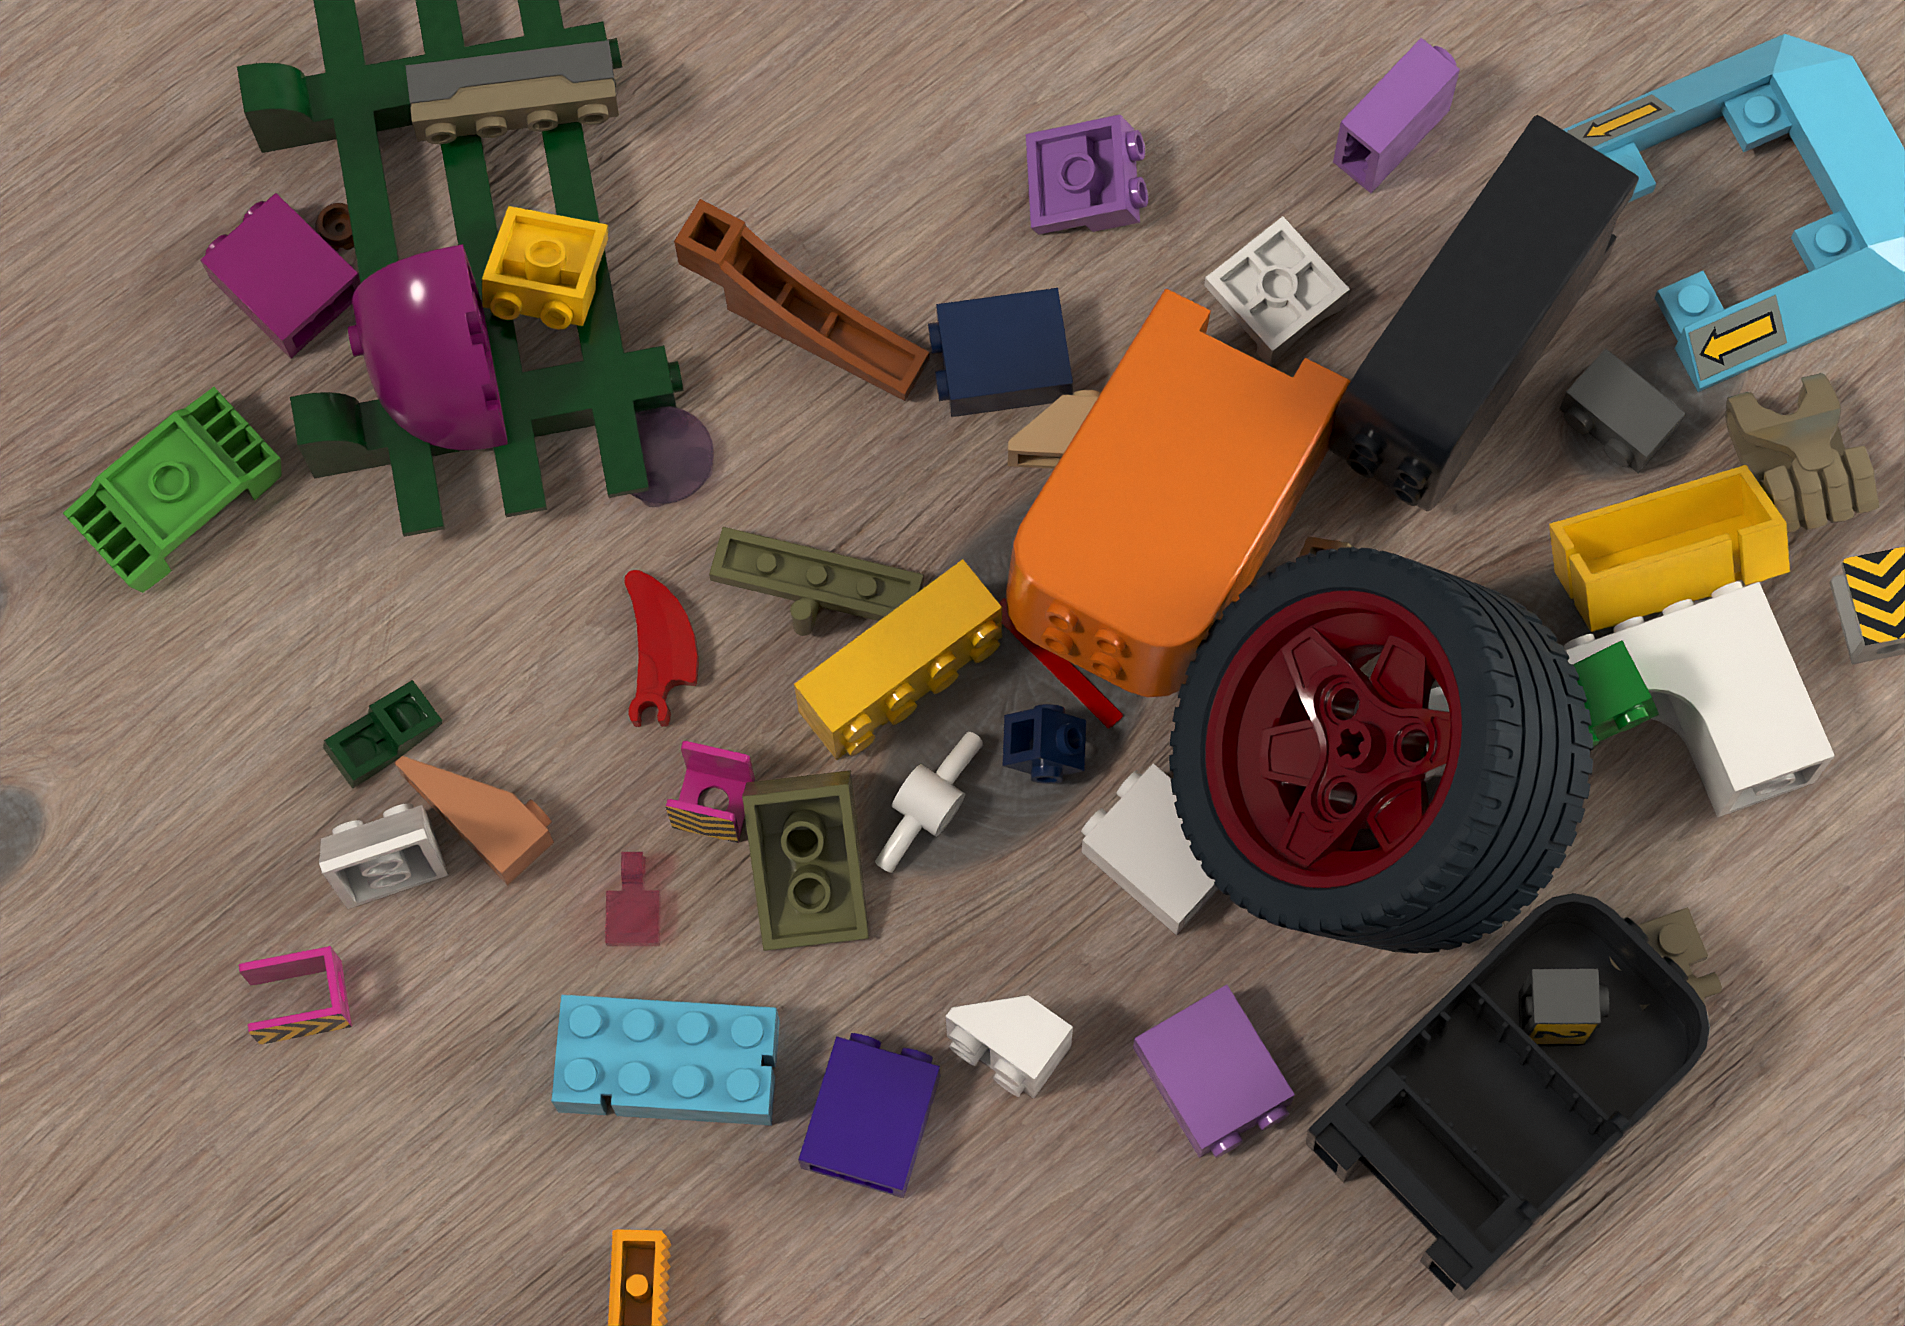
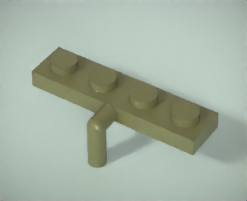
(810, 578)

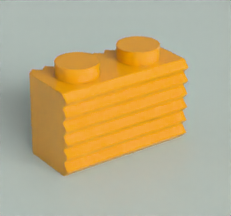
(638, 1278)

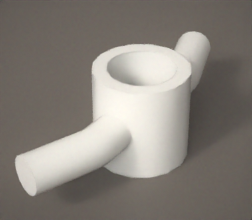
(928, 800)

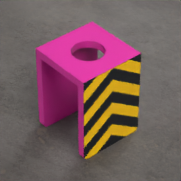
(708, 769)
(293, 966)

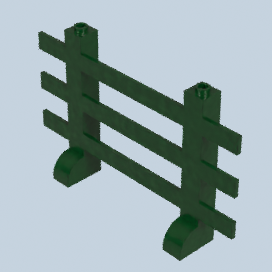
(352, 106)

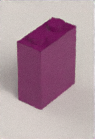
(281, 274)

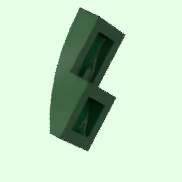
(382, 735)

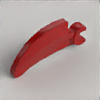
(665, 646)

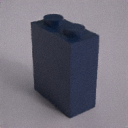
(1001, 352)

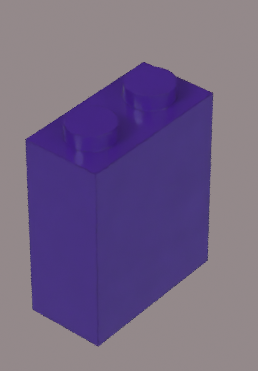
(870, 1115)

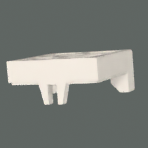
(1277, 289)

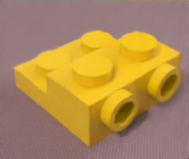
(543, 267)

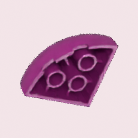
(430, 350)

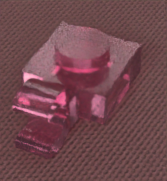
(633, 912)

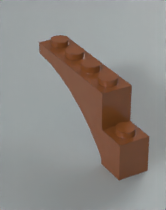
(793, 306)

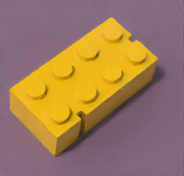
(1669, 547)
(900, 661)

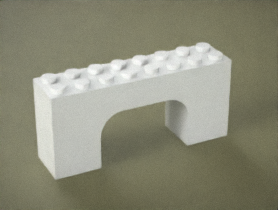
(1725, 690)

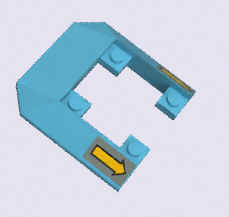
(1855, 160)

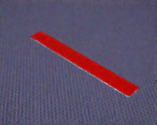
(1068, 676)

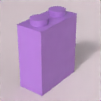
(1396, 114)
(1214, 1073)

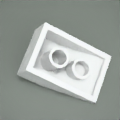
(382, 855)

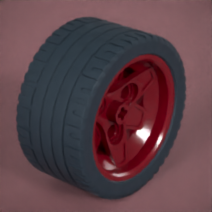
(1277, 755)

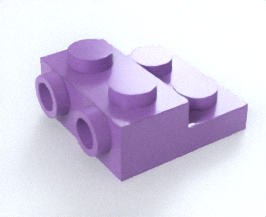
(1085, 176)

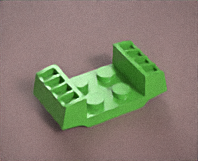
(172, 487)

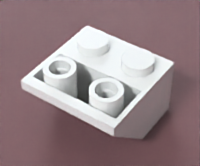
(1012, 1038)

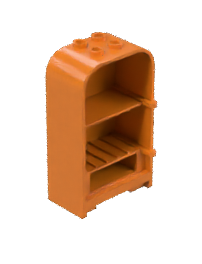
(1166, 500)

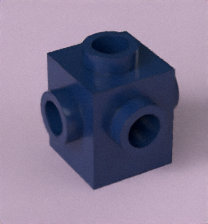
(1044, 743)

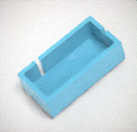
(666, 1059)

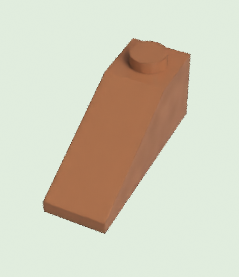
(485, 817)

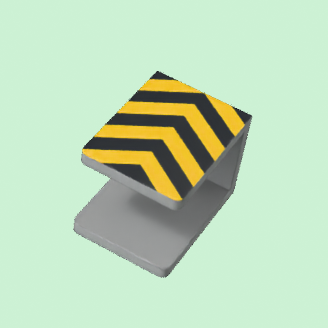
(1872, 604)

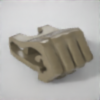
(1803, 457)

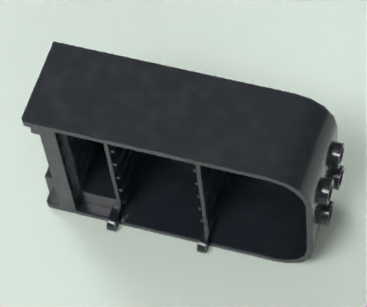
(1481, 314)
(1485, 1123)

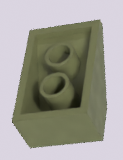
(806, 860)

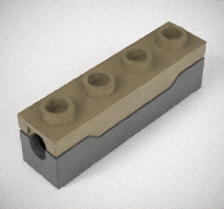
(512, 92)

